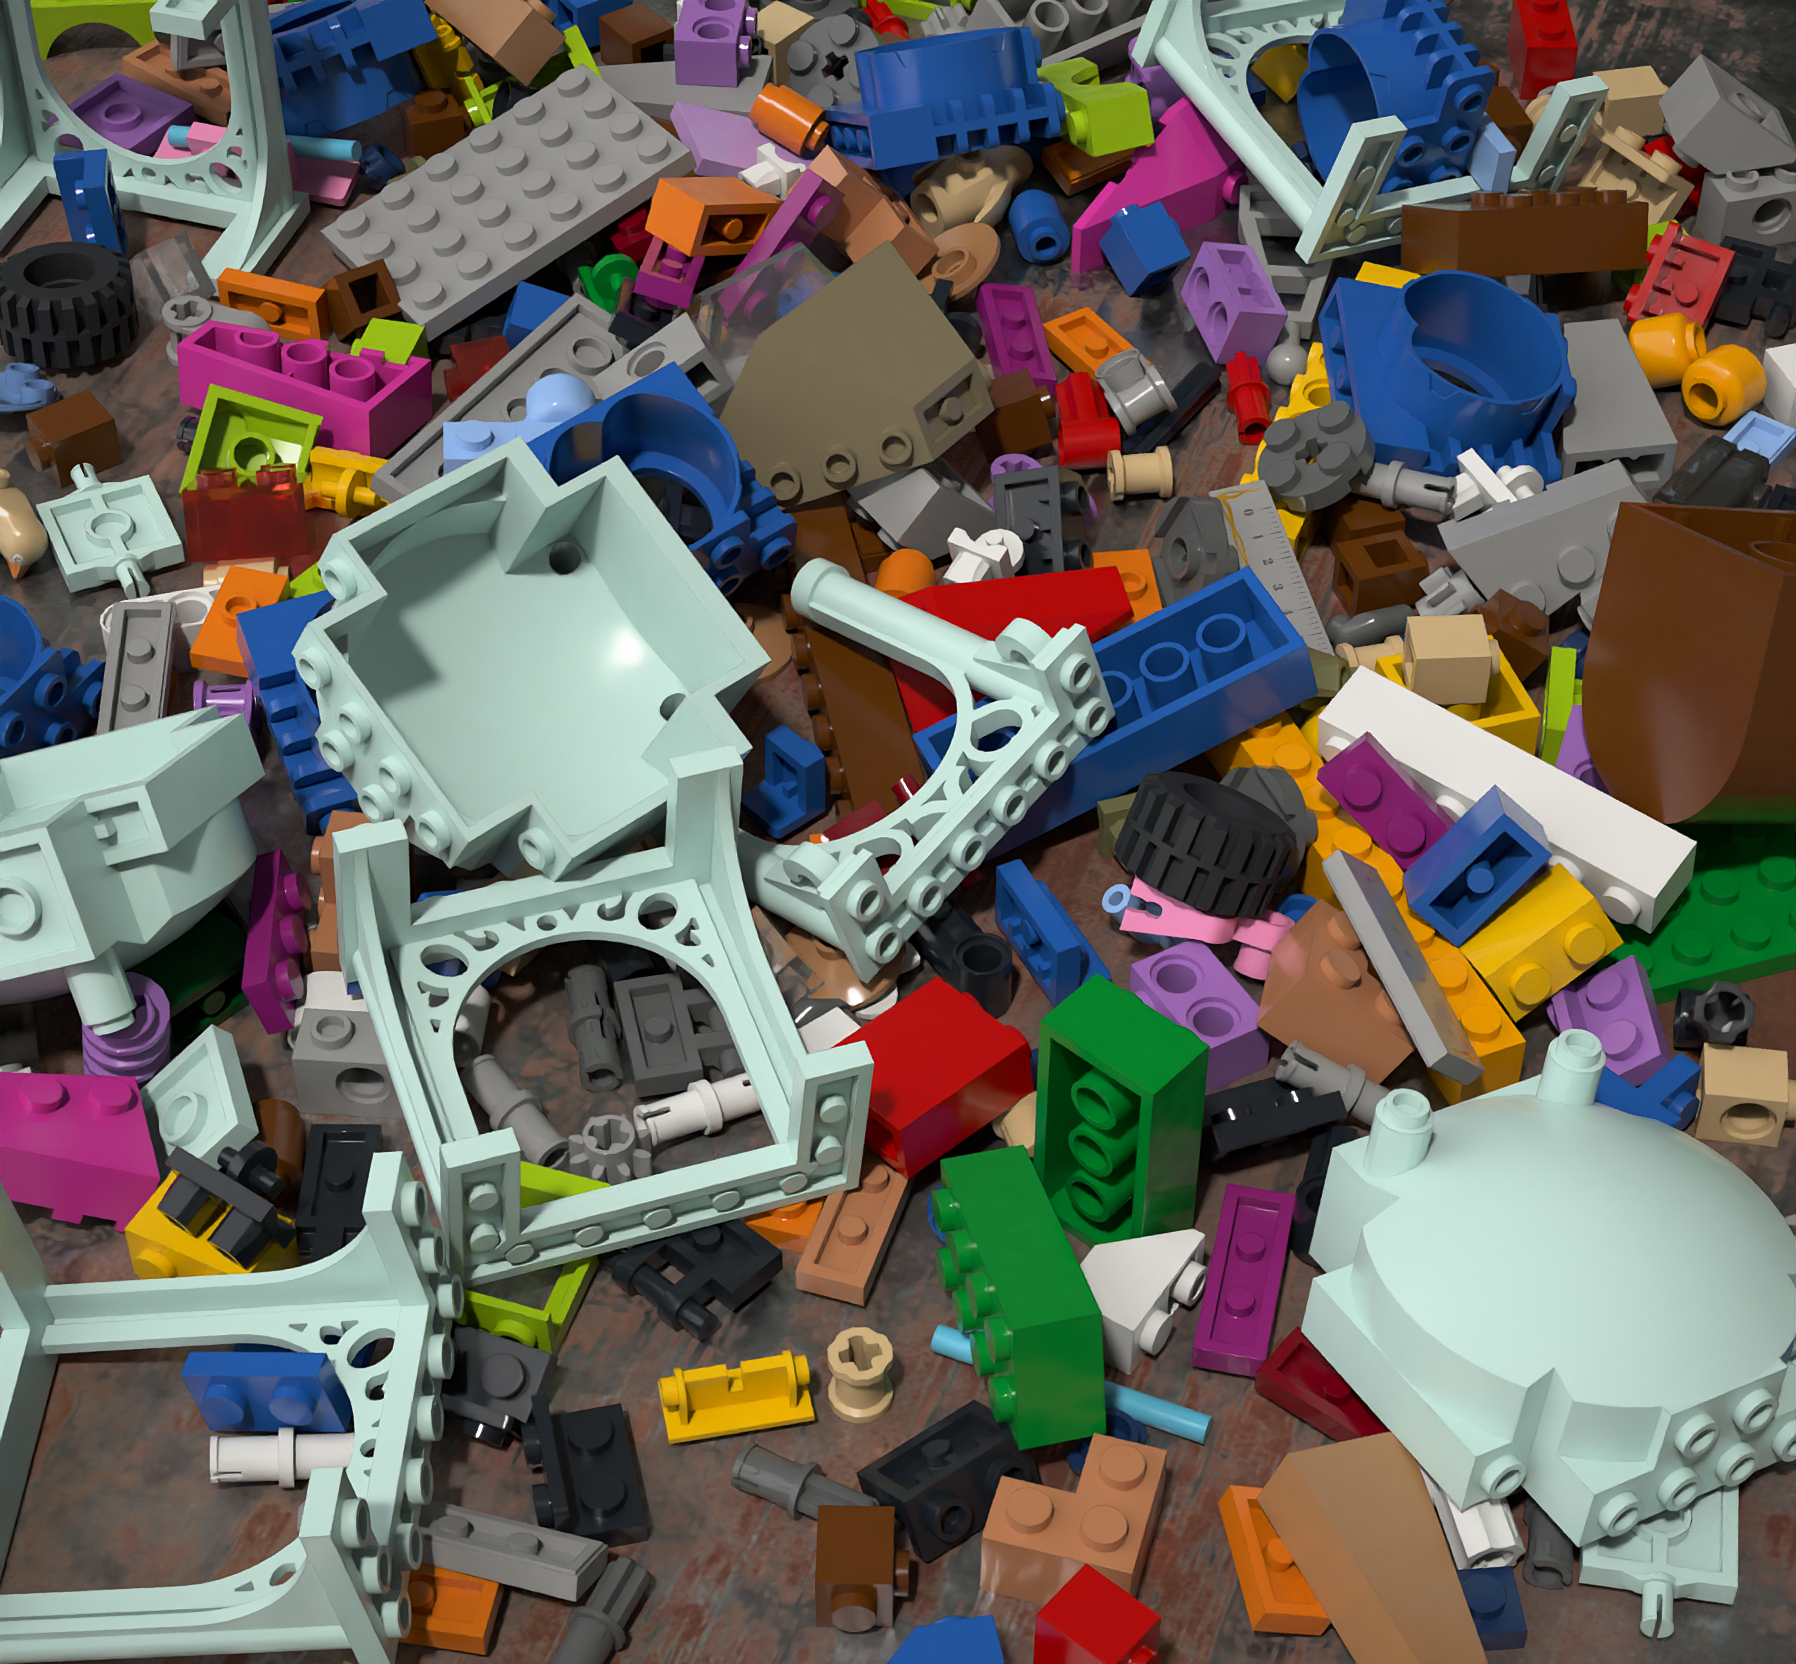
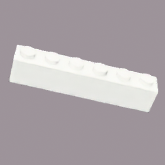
(1611, 849)

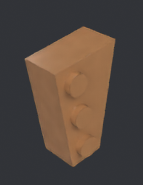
(506, 31)

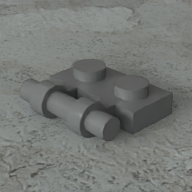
(660, 1034)

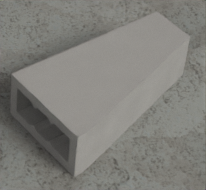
(655, 90)
(1613, 409)

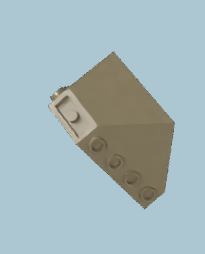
(855, 385)

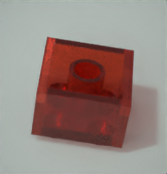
(249, 514)

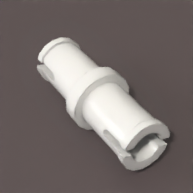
(700, 1108)
(277, 1457)

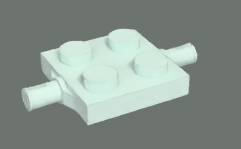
(110, 532)
(1672, 1557)

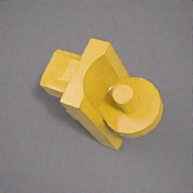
(344, 482)

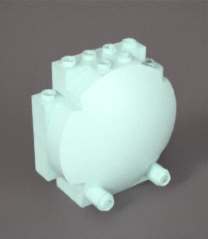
(521, 664)
(117, 854)
(1558, 1299)

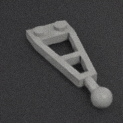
(1263, 217)

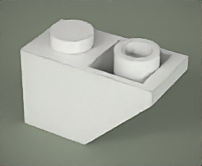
(1142, 1288)

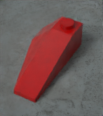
(987, 607)

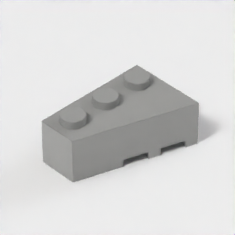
(1548, 542)

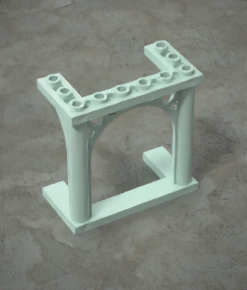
(256, 210)
(1347, 211)
(810, 1100)
(356, 1523)

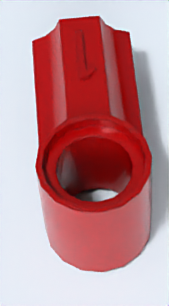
(1084, 424)

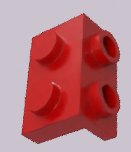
(1681, 278)

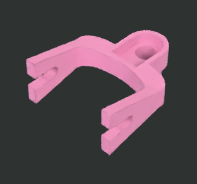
(1181, 920)

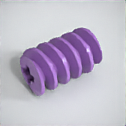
(139, 1048)

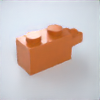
(710, 214)

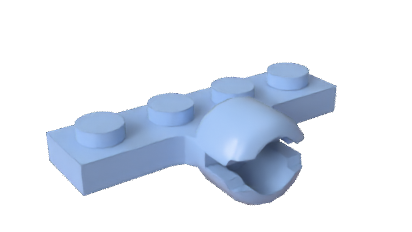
(547, 406)

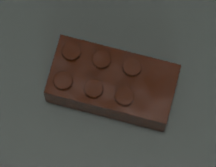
(1527, 233)

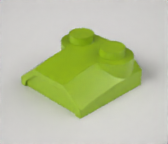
(249, 433)

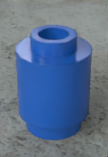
(1038, 226)

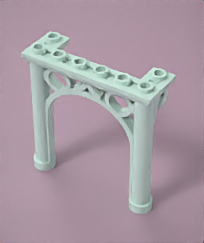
(1039, 685)

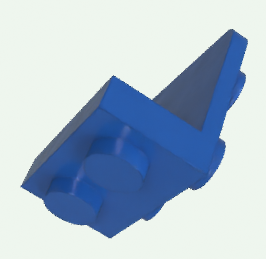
(271, 1388)

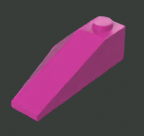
(1184, 169)

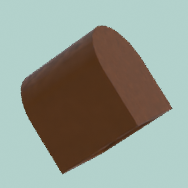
(1696, 665)

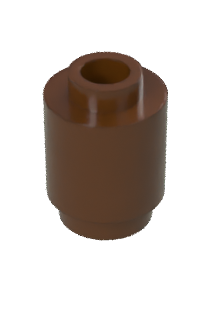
(286, 1132)

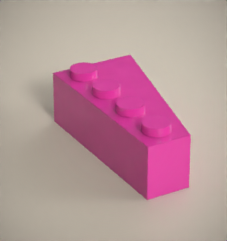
(362, 398)
(76, 1145)

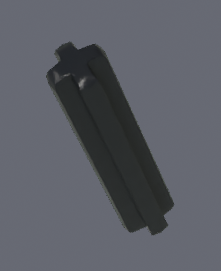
(1189, 396)

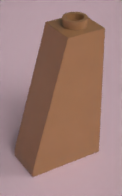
(1373, 1551)

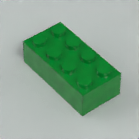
(1118, 1115)
(1020, 1298)

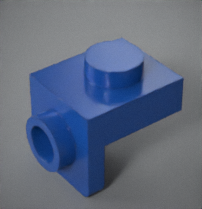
(792, 784)

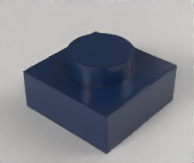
(1494, 1607)

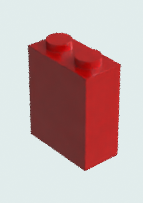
(938, 1074)

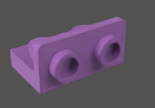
(1621, 1013)

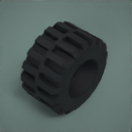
(66, 304)
(1205, 844)

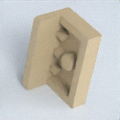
(1647, 178)

